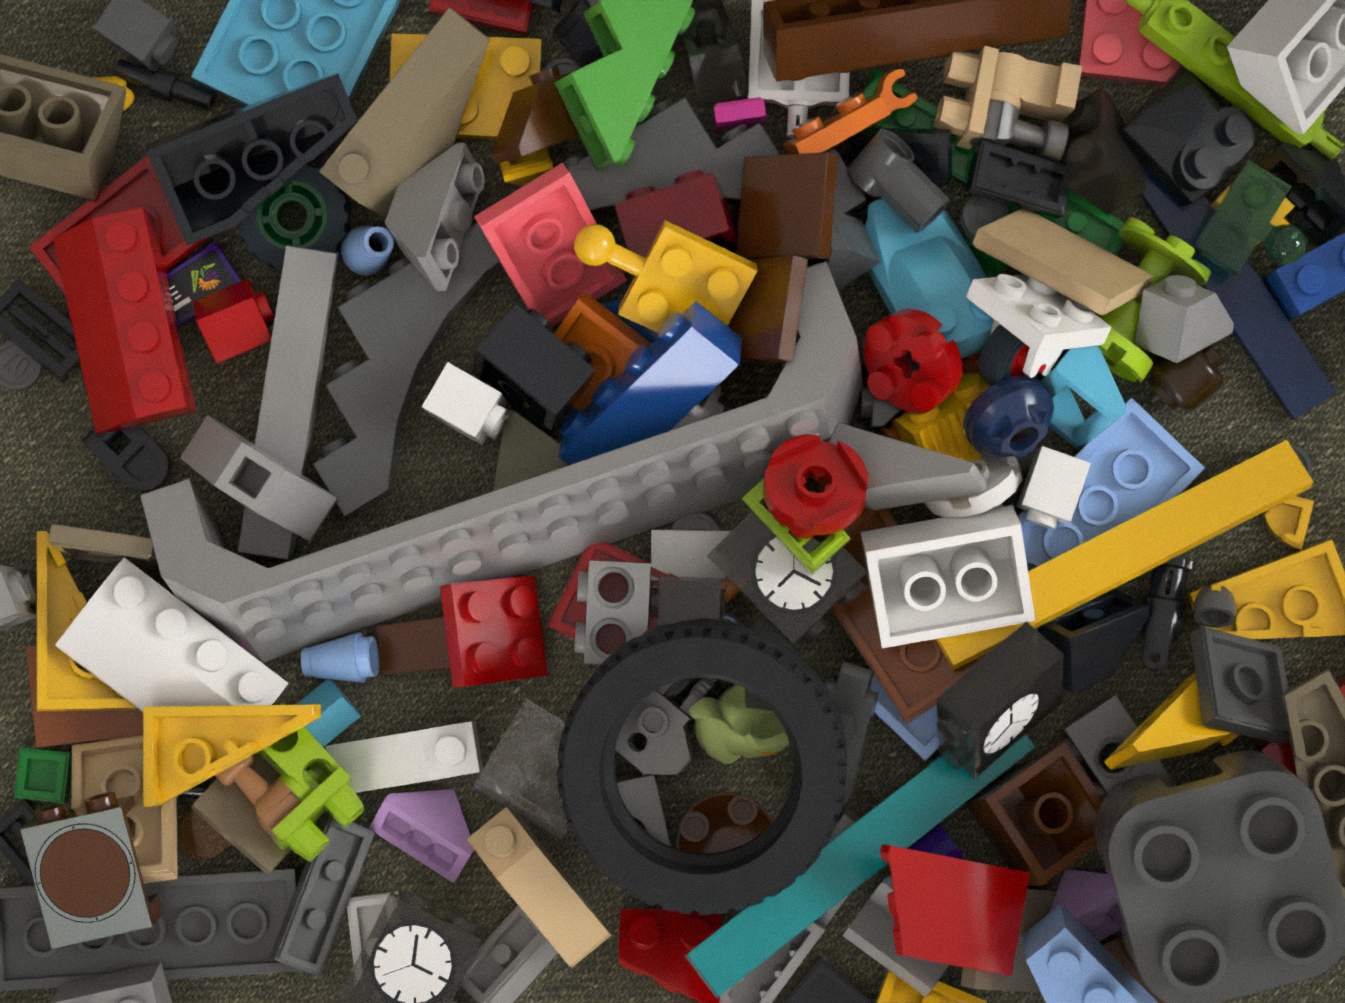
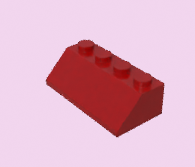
(124, 321)

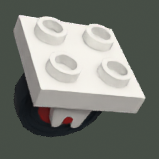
(1030, 326)

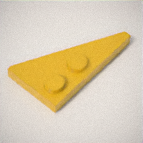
(60, 679)
(199, 742)

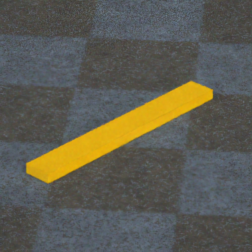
(1147, 542)

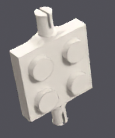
(794, 95)

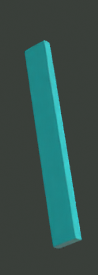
(841, 868)

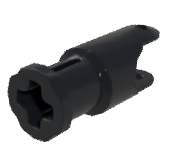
(1166, 611)

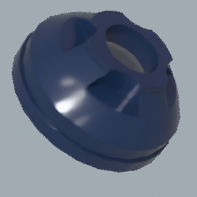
(1004, 411)

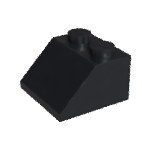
(533, 368)

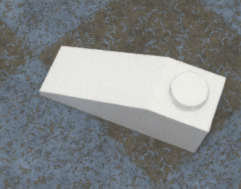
(410, 756)

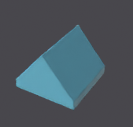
(336, 712)

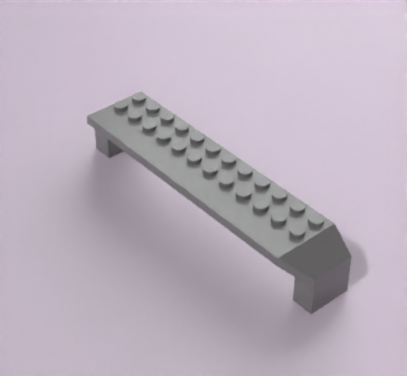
(518, 525)

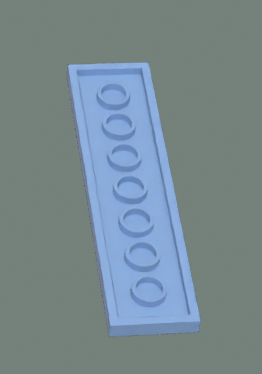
(1129, 473)

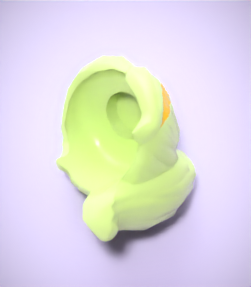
(732, 730)

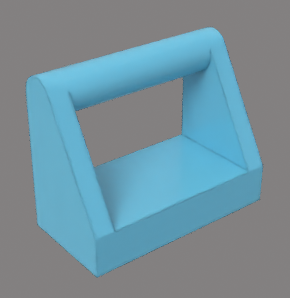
(1089, 376)

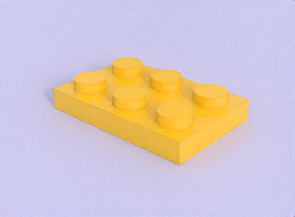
(502, 72)

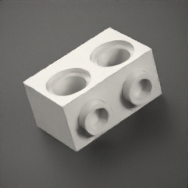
(467, 405)

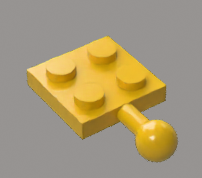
(672, 274)

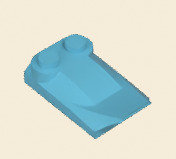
(928, 274)

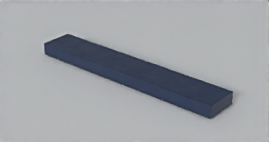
(1256, 316)

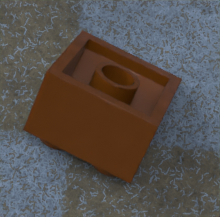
(1040, 814)

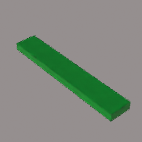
(1079, 216)

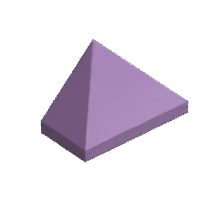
(427, 828)
(1090, 900)

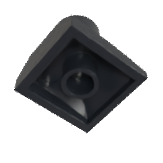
(1189, 136)

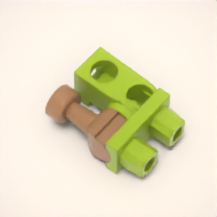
(303, 792)

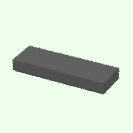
(322, 897)

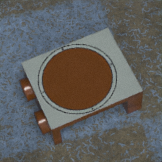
(88, 871)

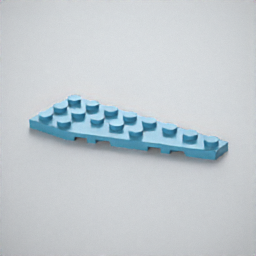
(284, 44)

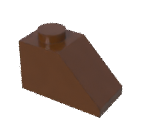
(534, 118)

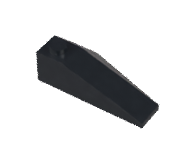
(242, 157)

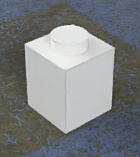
(1052, 487)

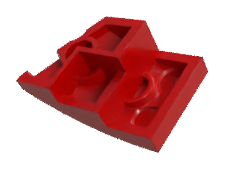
(955, 909)

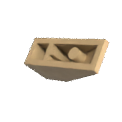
(538, 886)

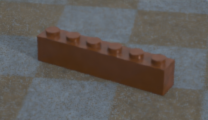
(849, 35)

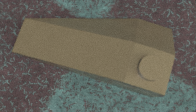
(412, 116)
(1318, 747)

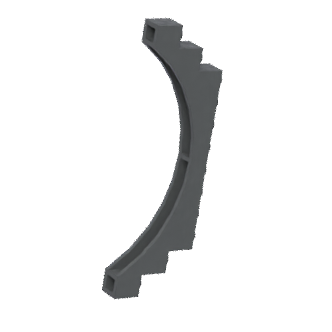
(406, 317)

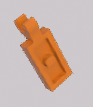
(853, 116)

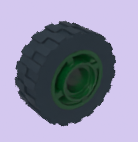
(325, 223)

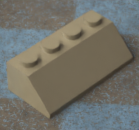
(57, 127)

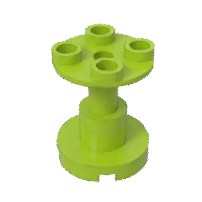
(1160, 260)

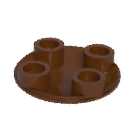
(721, 823)

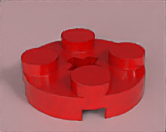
(893, 377)
(811, 512)

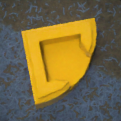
(1289, 521)

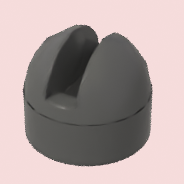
(1214, 607)

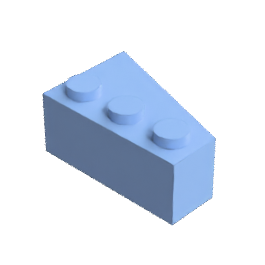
(1075, 966)

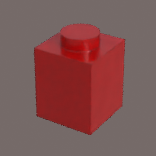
(234, 319)

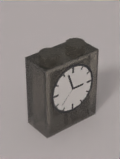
(780, 584)
(999, 700)
(412, 954)

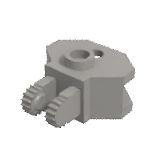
(666, 731)

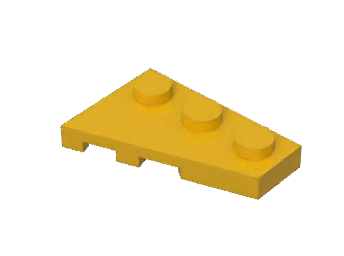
(1288, 596)

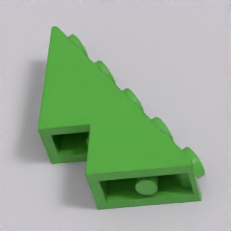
(615, 90)

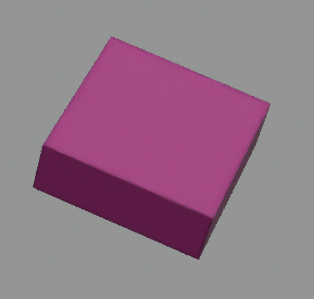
(739, 112)

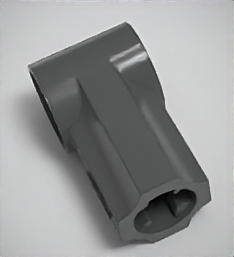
(888, 172)

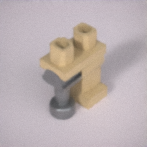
(1002, 88)

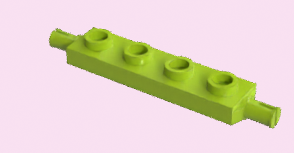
(1202, 49)

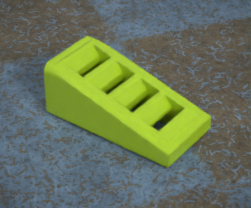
(811, 561)

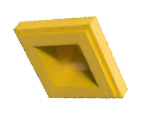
(526, 168)

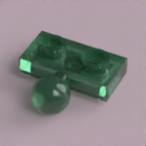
(1245, 219)

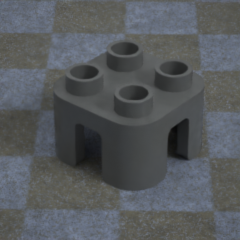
(1223, 880)

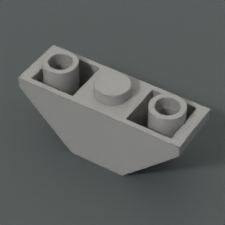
(435, 212)
(257, 479)

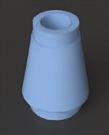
(359, 255)
(342, 659)

